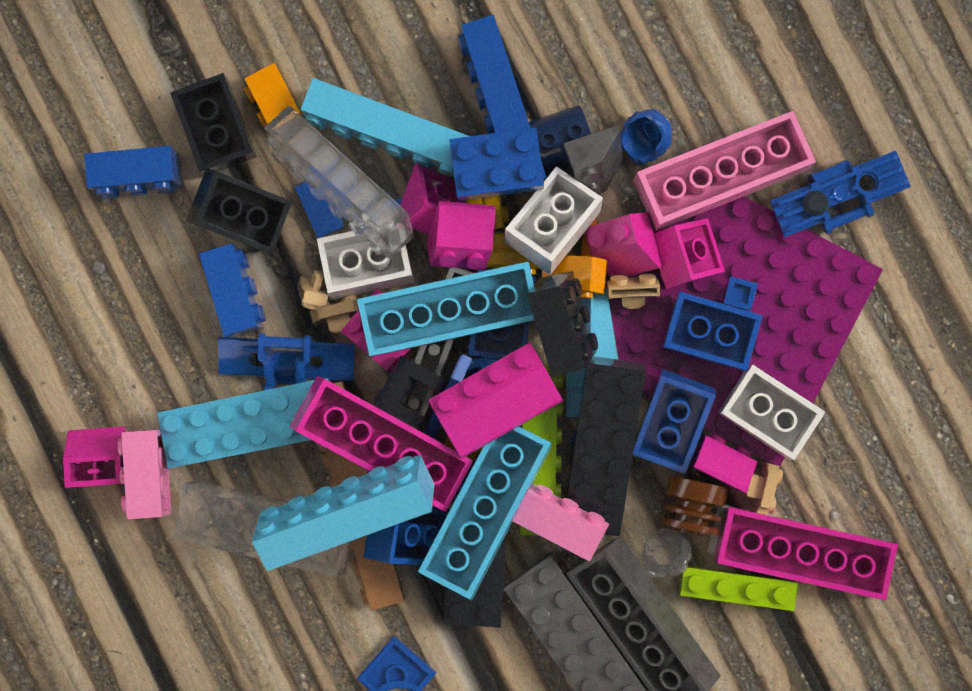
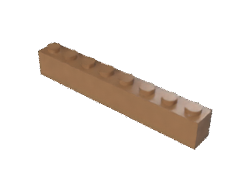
(379, 578)

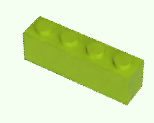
(738, 588)

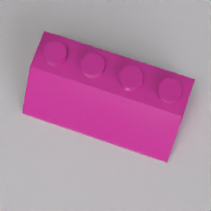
(495, 400)

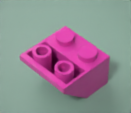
(92, 457)

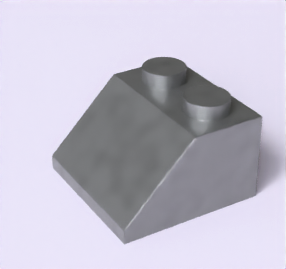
(595, 158)

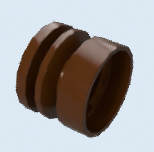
(693, 506)

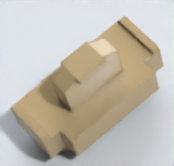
(633, 289)
(312, 290)
(337, 314)
(763, 488)

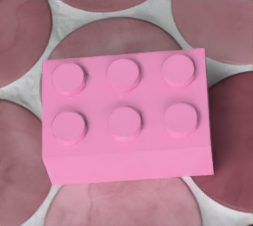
(144, 475)

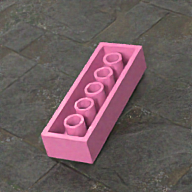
(723, 171)

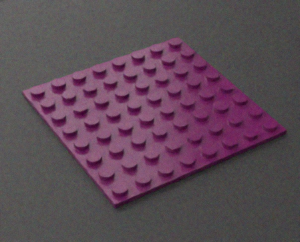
(807, 302)

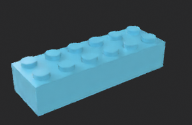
(379, 126)
(447, 309)
(232, 425)
(484, 511)
(343, 512)

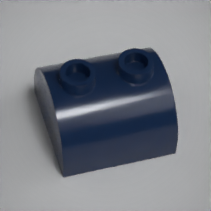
(554, 131)

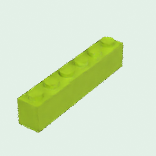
(546, 427)

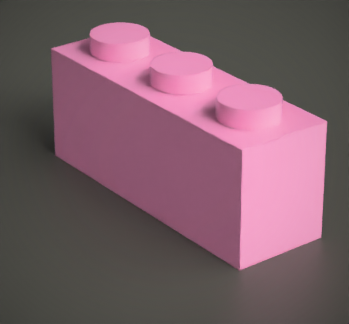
(561, 521)

